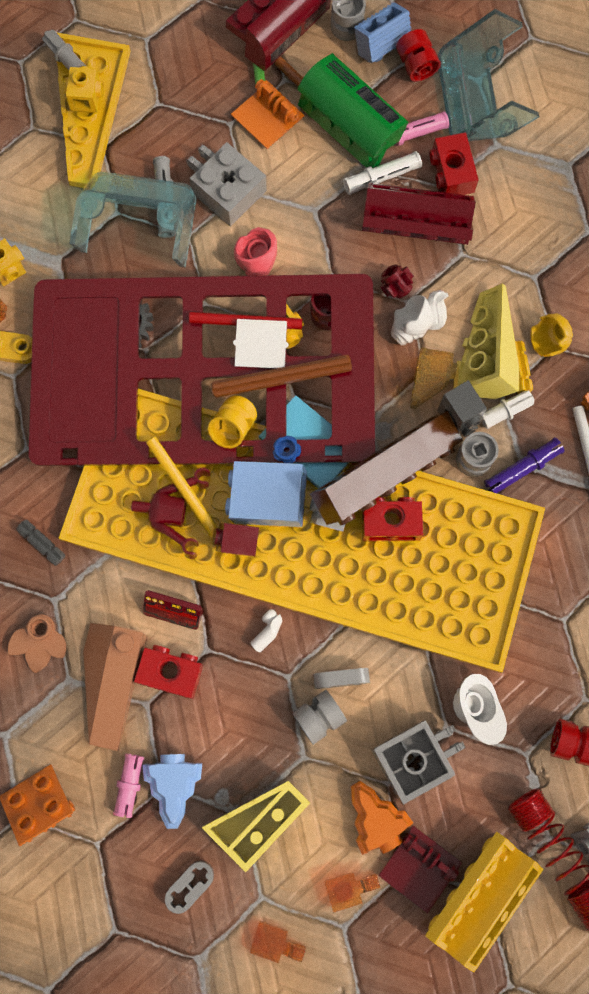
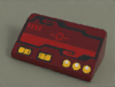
(172, 610)

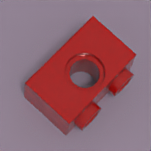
(454, 151)
(408, 529)
(151, 674)

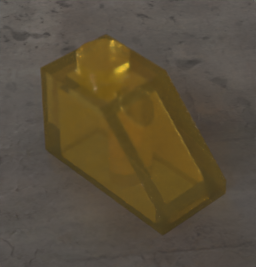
(431, 375)

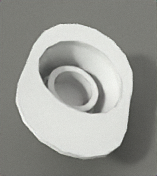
(480, 709)

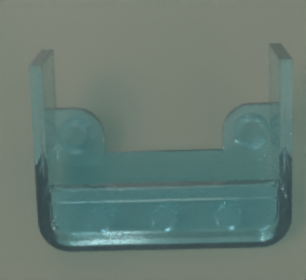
(469, 85)
(173, 202)

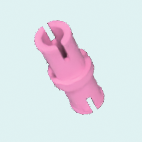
(128, 785)

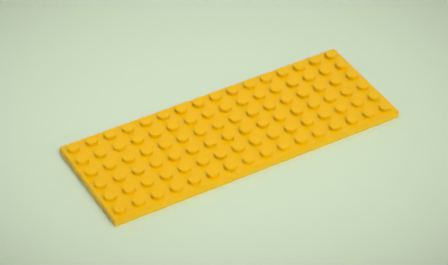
(439, 594)

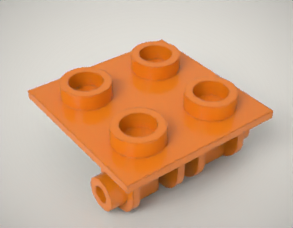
(267, 114)
(36, 805)

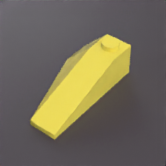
(490, 350)

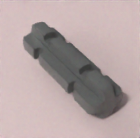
(40, 542)

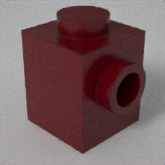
(236, 539)

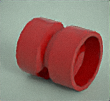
(418, 55)
(570, 742)

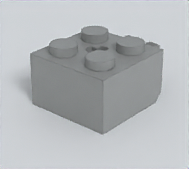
(226, 182)
(433, 763)

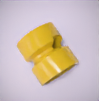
(232, 421)

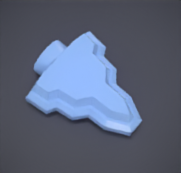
(172, 784)

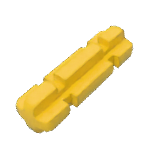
(524, 371)

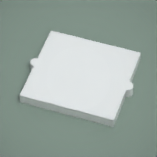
(260, 343)

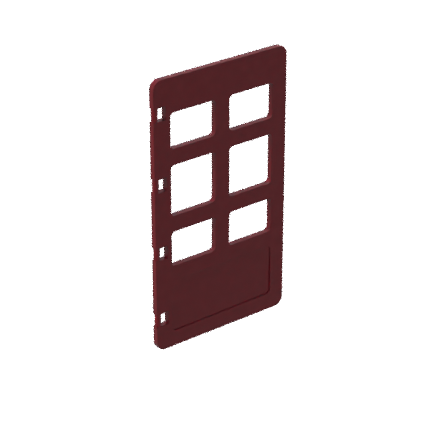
(91, 369)

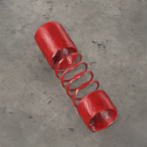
(530, 812)

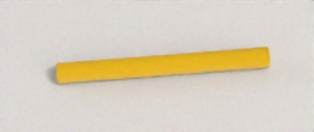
(182, 485)

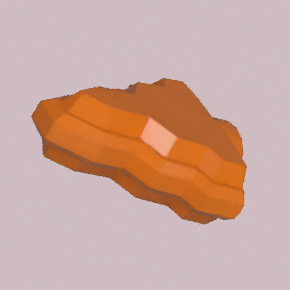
(377, 820)

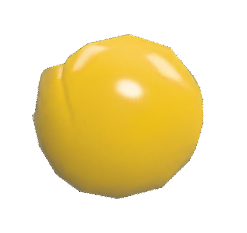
(551, 335)

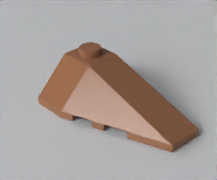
(110, 671)

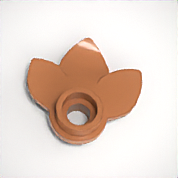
(37, 647)

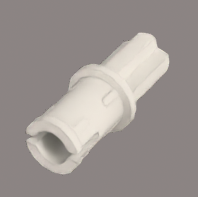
(507, 409)

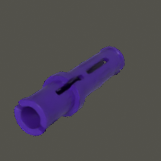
(534, 460)

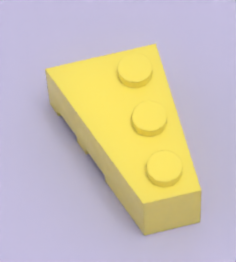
(257, 824)

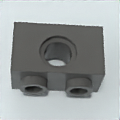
(464, 408)

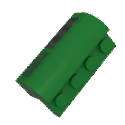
(350, 110)

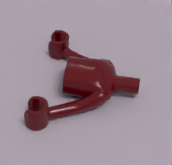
(171, 510)

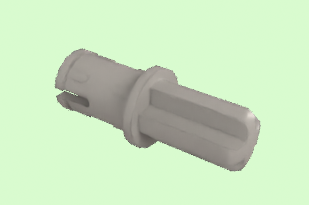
(62, 50)

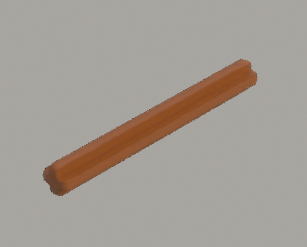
(281, 376)

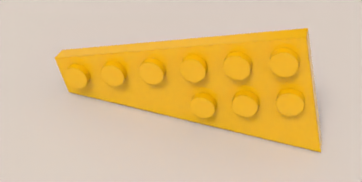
(89, 132)

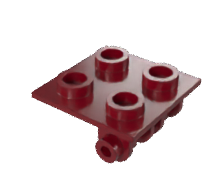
(420, 869)

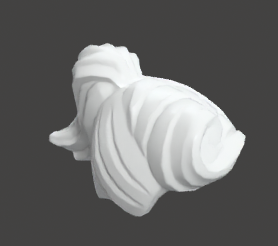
(419, 316)

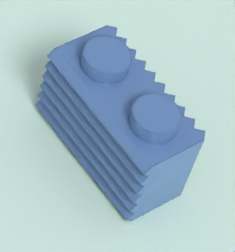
(381, 32)

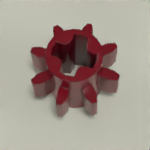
(396, 281)

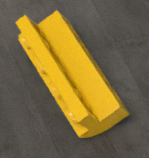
(484, 901)

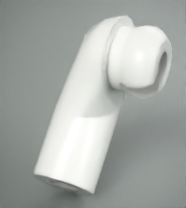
(269, 633)

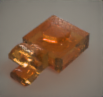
(345, 890)
(271, 943)

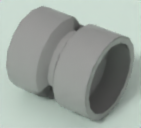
(345, 17)
(477, 454)
(319, 717)

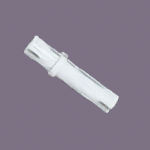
(382, 173)

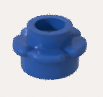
(279, 446)

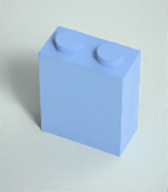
(266, 494)

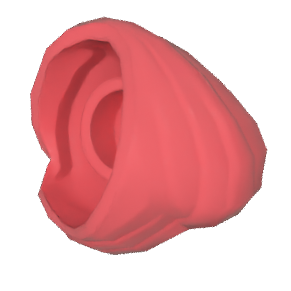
(256, 252)

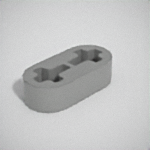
(341, 678)
(184, 881)

